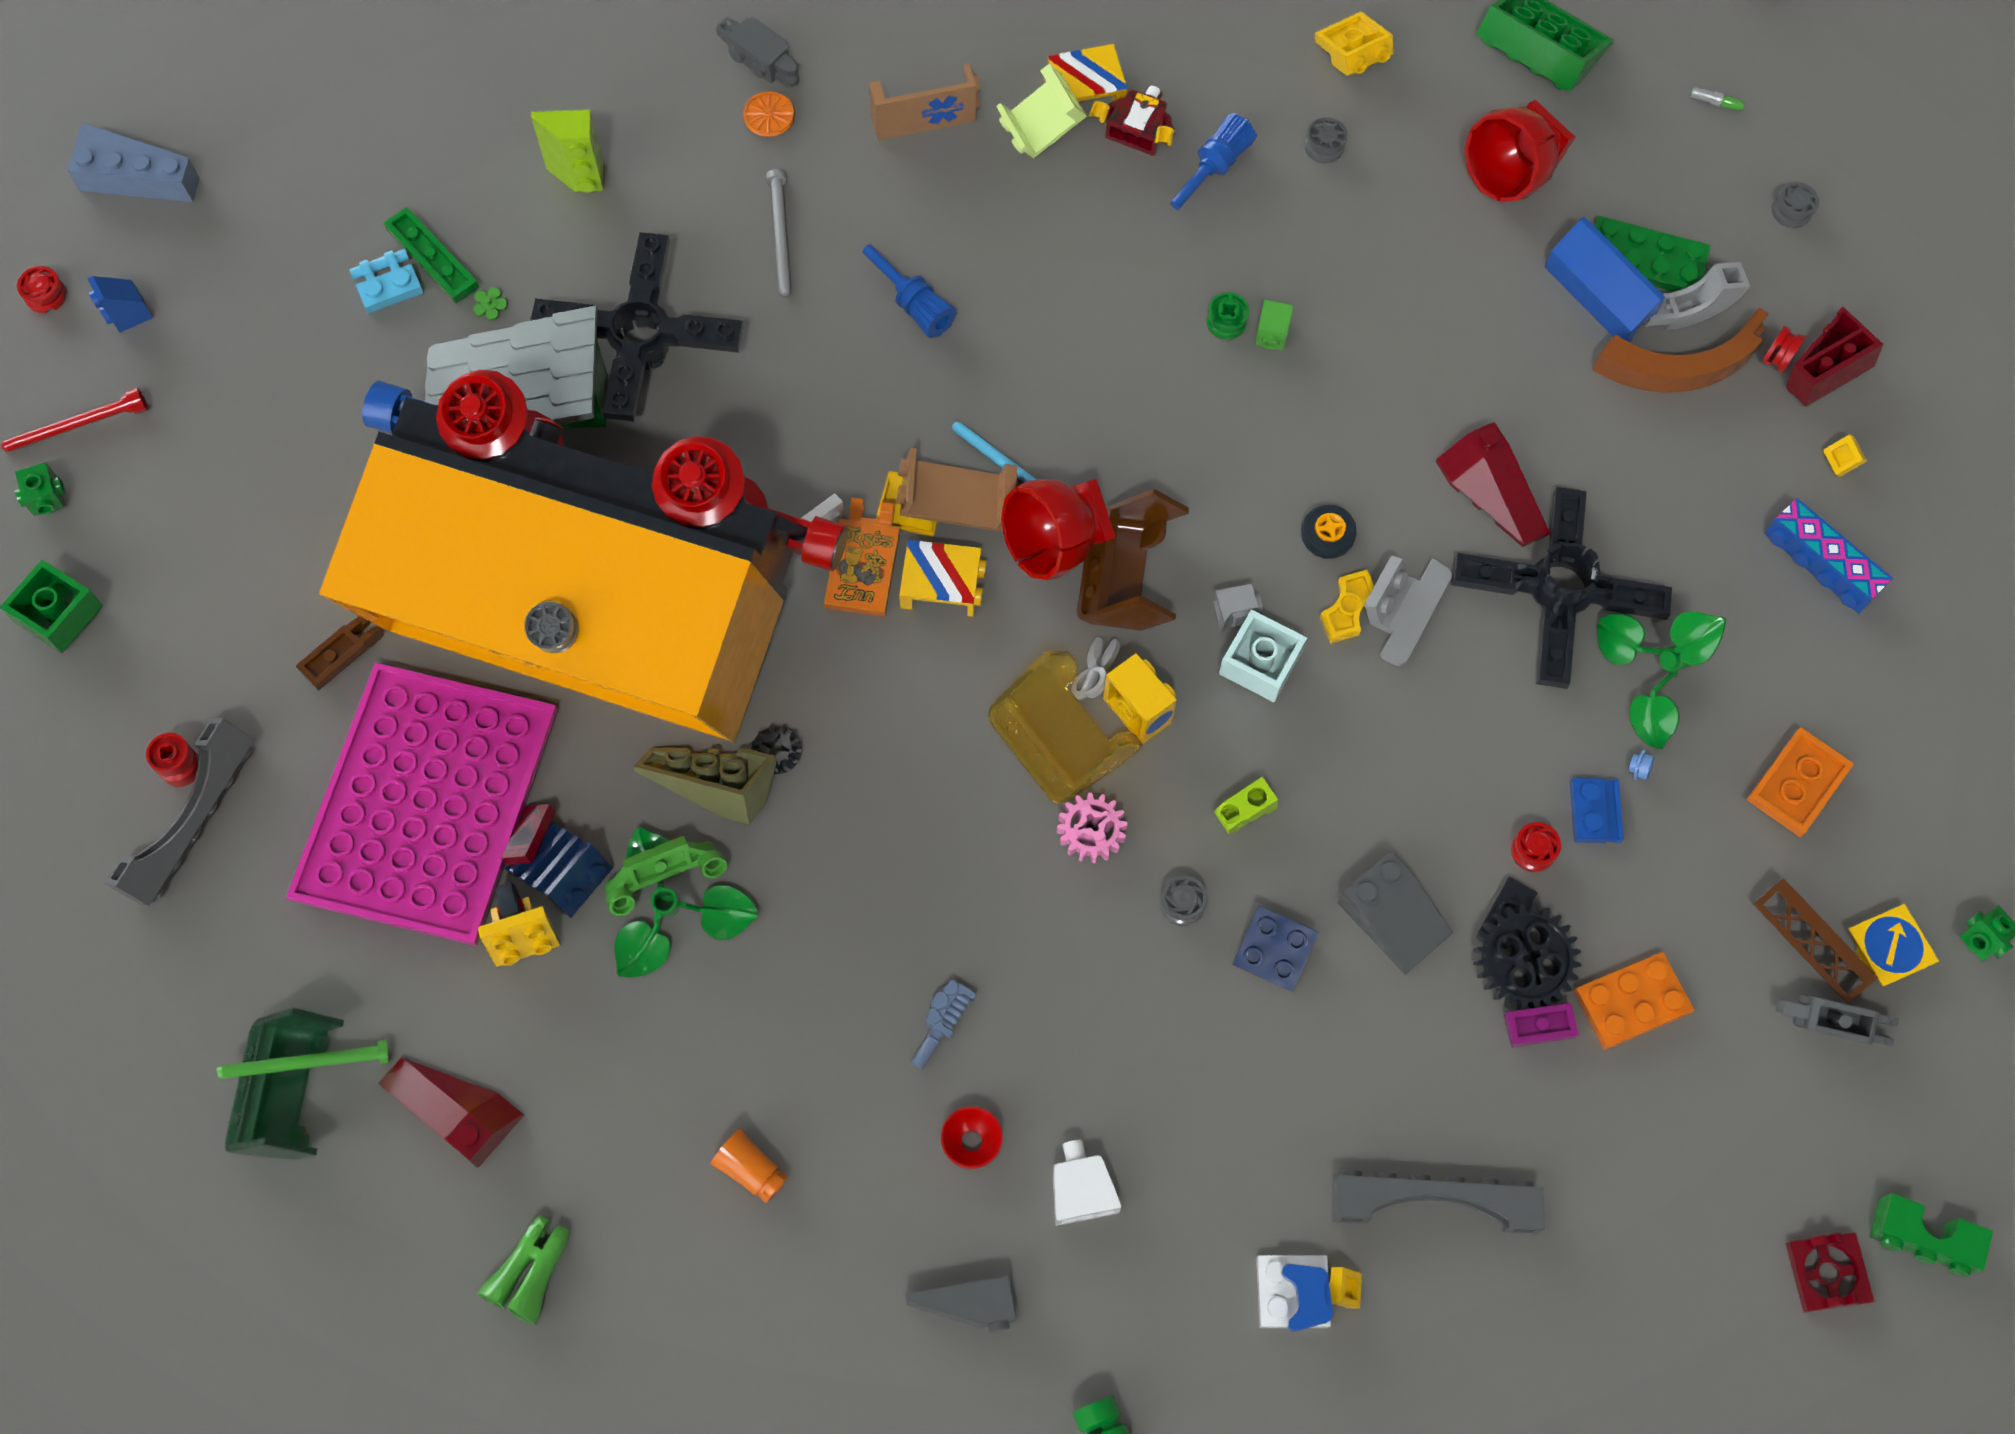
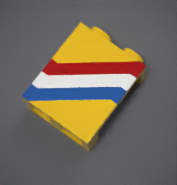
(1092, 72)
(942, 575)

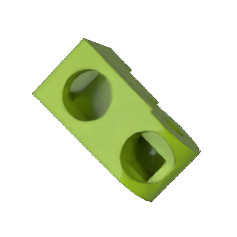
(1247, 806)

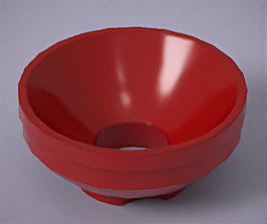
(971, 1120)

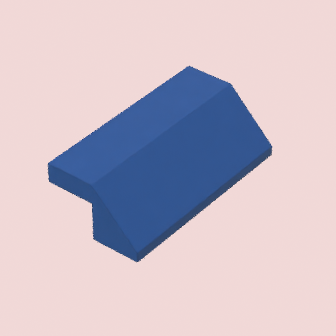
(1603, 280)

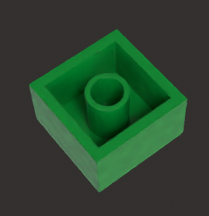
(51, 606)

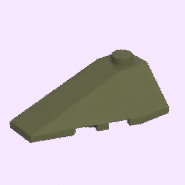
(721, 783)

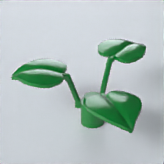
(1695, 641)
(643, 950)

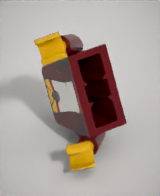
(1137, 120)

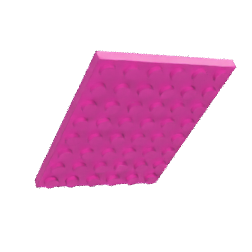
(423, 804)

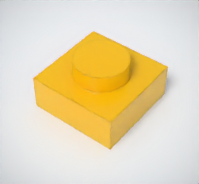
(1845, 455)
(1345, 1287)

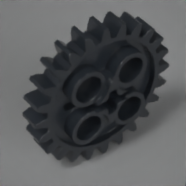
(1552, 945)

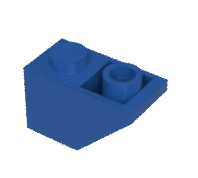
(119, 302)

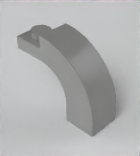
(1706, 298)

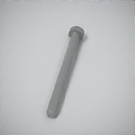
(776, 179)

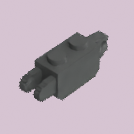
(759, 50)
(1837, 1019)

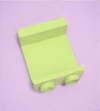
(1043, 114)

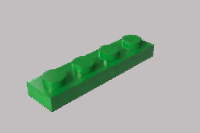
(431, 255)

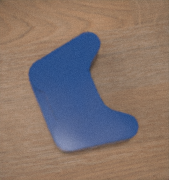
(1312, 1296)

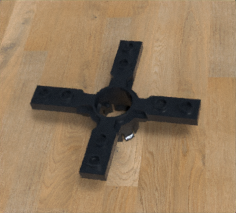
(644, 310)
(1562, 606)

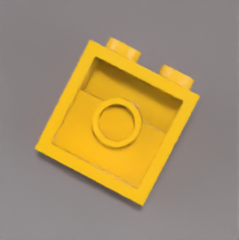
(1355, 43)

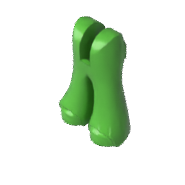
(529, 1297)

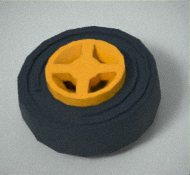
(1333, 521)

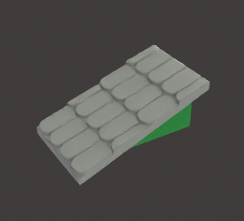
(548, 358)

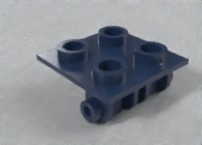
(1275, 948)

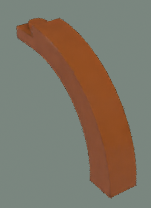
(1680, 373)

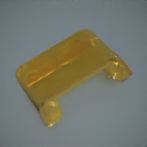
(1054, 732)

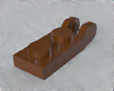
(338, 652)

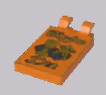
(867, 565)

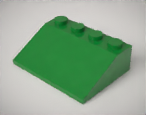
(1544, 39)

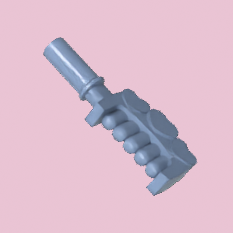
(944, 1012)

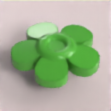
(489, 304)

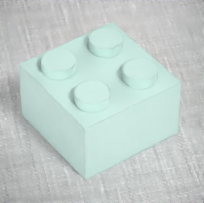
(1262, 655)

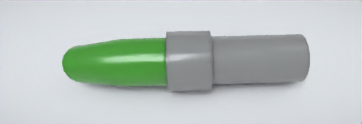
(1716, 98)

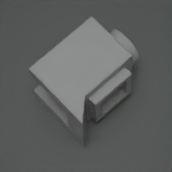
(1235, 604)

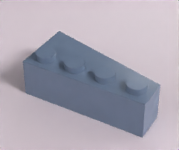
(129, 167)

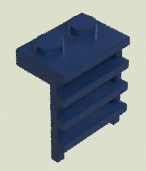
(563, 869)

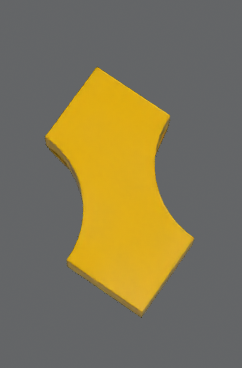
(1342, 618)

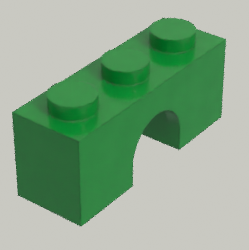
(1901, 1227)

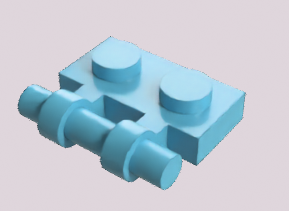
(389, 287)

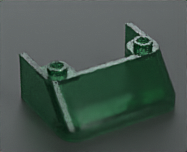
(270, 1104)

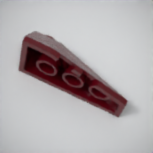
(1491, 477)
(457, 1110)

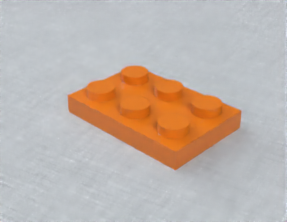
(1800, 782)
(1633, 1000)

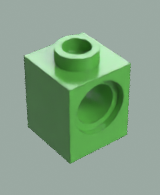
(1274, 325)

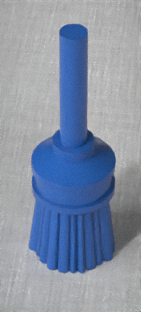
(1218, 153)
(916, 297)

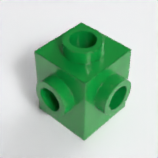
(39, 489)
(1989, 933)

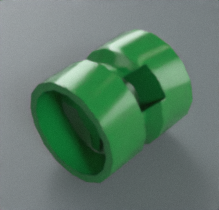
(1100, 1418)

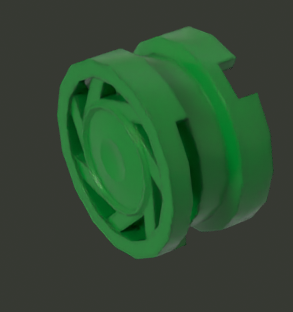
(1227, 314)

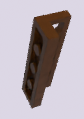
(1824, 932)

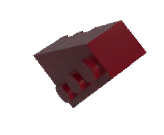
(1834, 358)

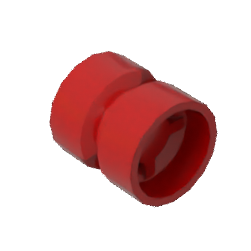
(172, 759)

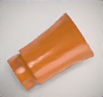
(749, 1166)

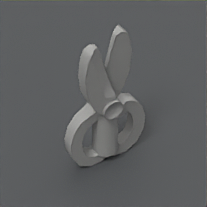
(1098, 666)

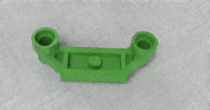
(658, 865)

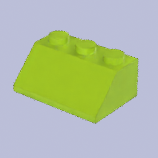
(570, 148)

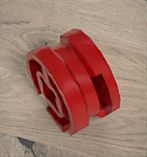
(41, 290)
(1788, 347)
(1536, 847)

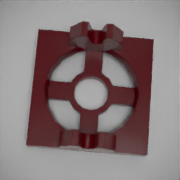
(1849, 1245)

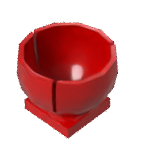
(1515, 151)
(1054, 520)

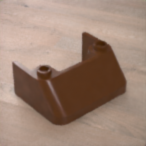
(1116, 567)

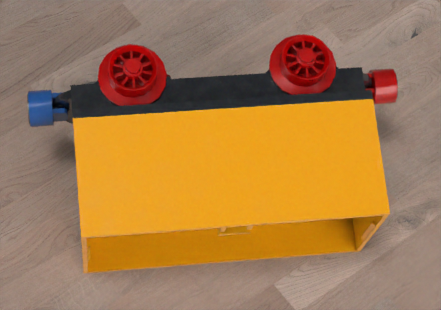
(489, 514)

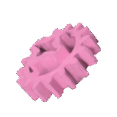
(1088, 815)

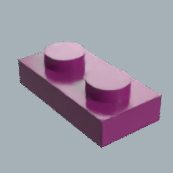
(1541, 1025)

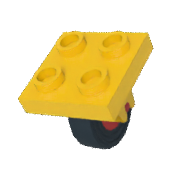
(516, 928)

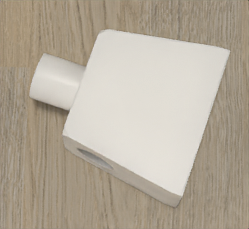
(1082, 1187)

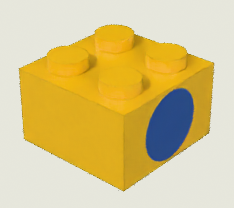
(1140, 697)

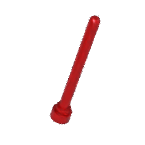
(131, 402)

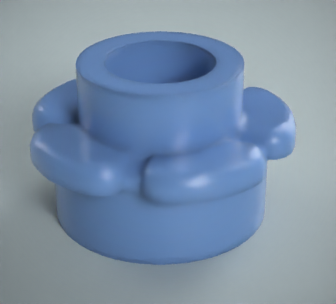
(1641, 765)

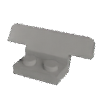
(1405, 605)

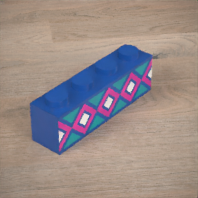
(1828, 555)

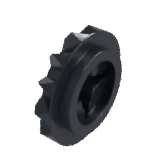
(789, 741)

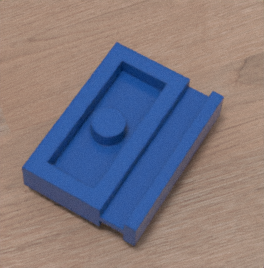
(1596, 810)

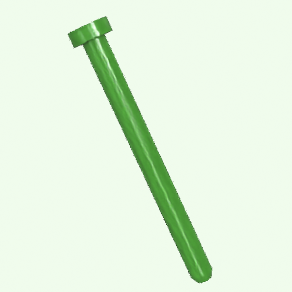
(305, 1061)

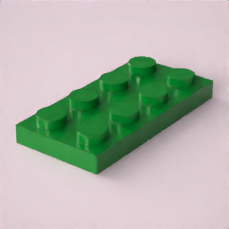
(1662, 258)

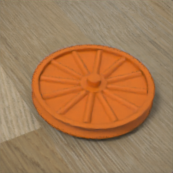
(768, 114)

